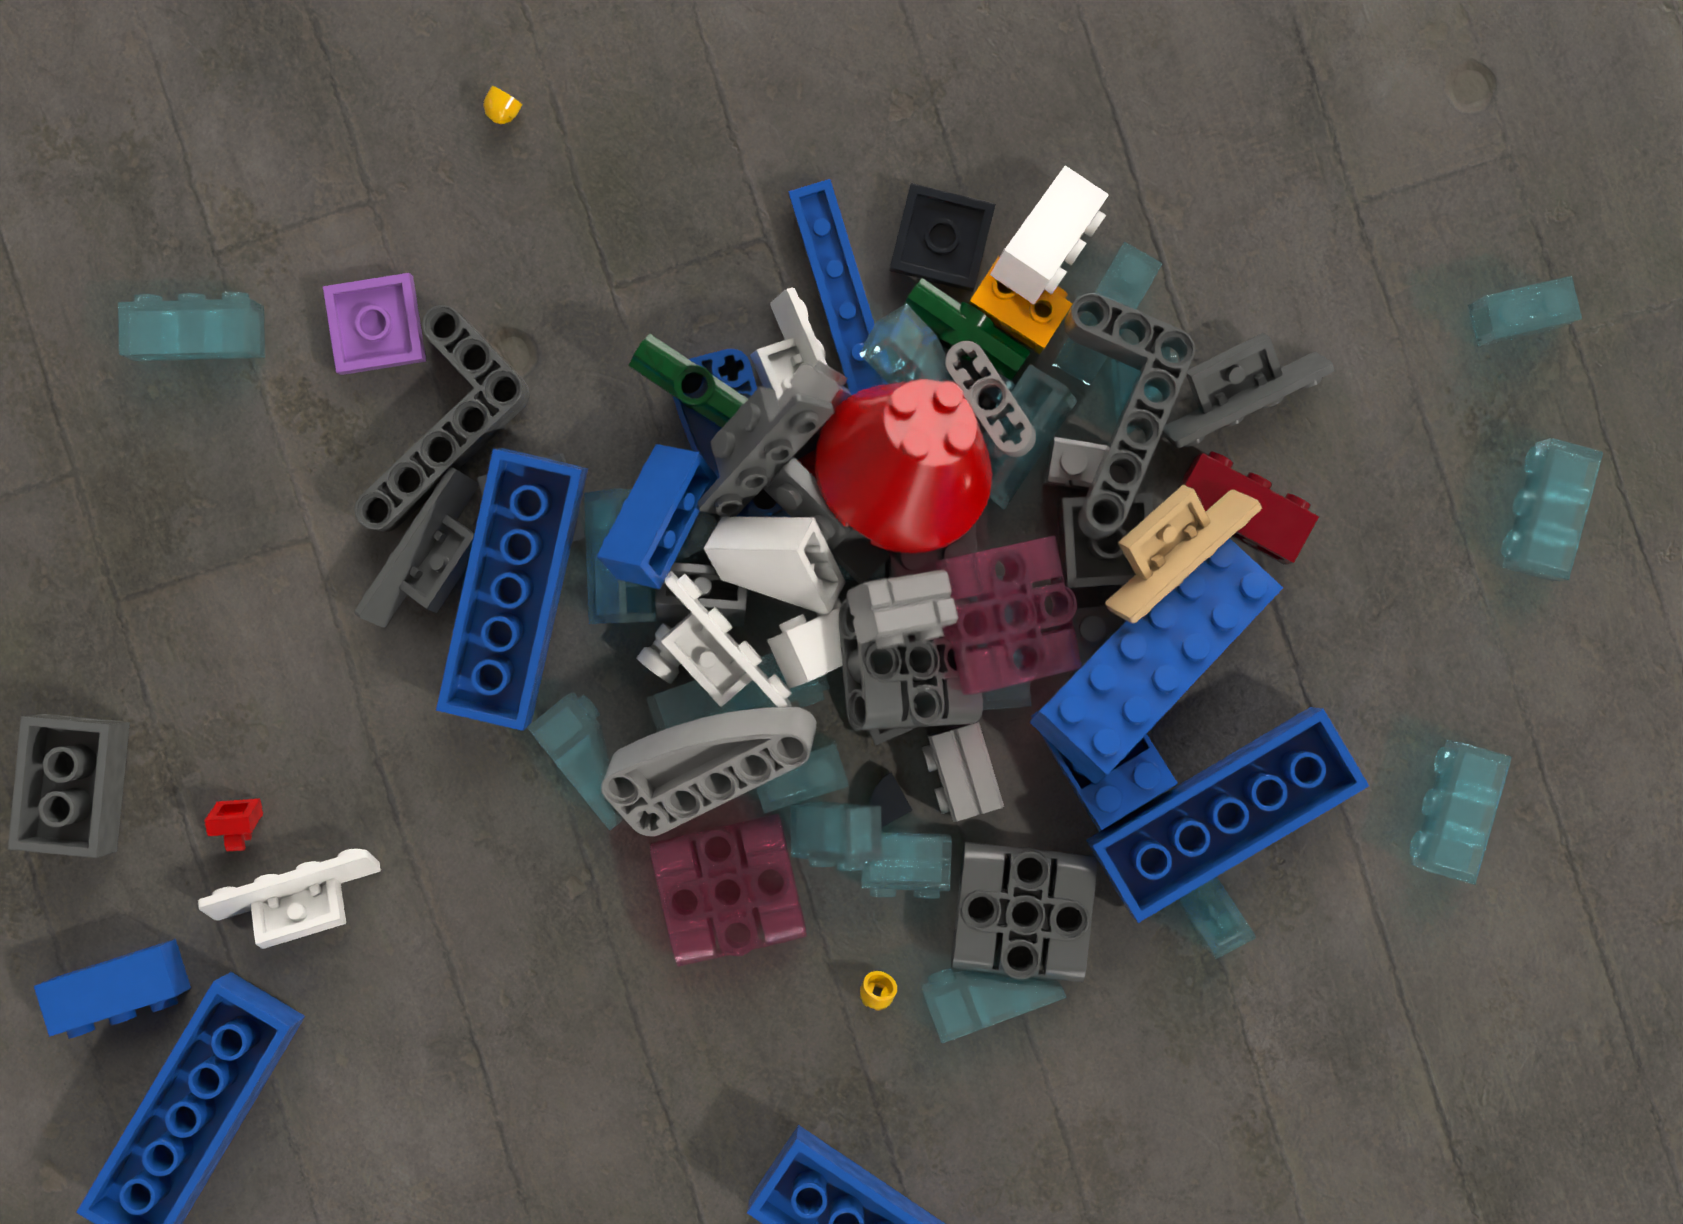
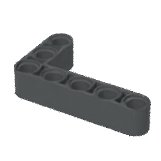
(1138, 410)
(451, 426)

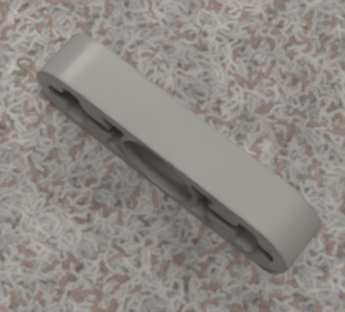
(963, 380)

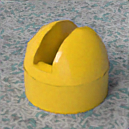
(501, 106)
(883, 981)

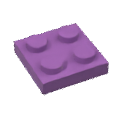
(374, 323)

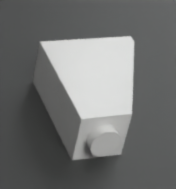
(778, 559)

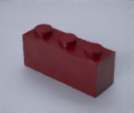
(1276, 529)

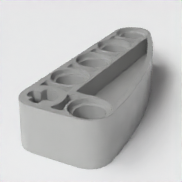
(704, 764)

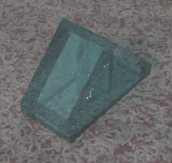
(1216, 919)

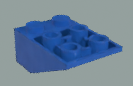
(1127, 787)

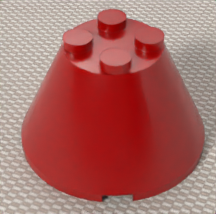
(905, 465)

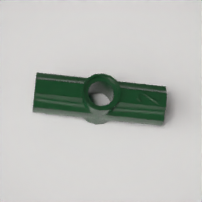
(963, 322)
(671, 371)

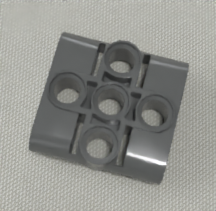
(887, 695)
(1064, 947)

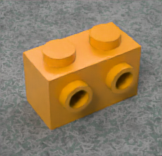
(1018, 317)

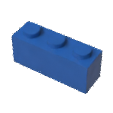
(656, 516)
(113, 989)

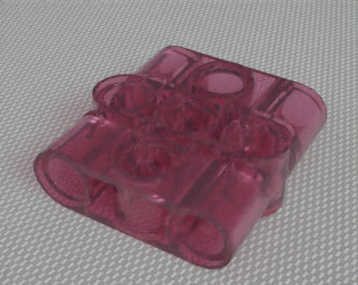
(1042, 653)
(692, 930)

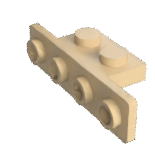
(1174, 544)

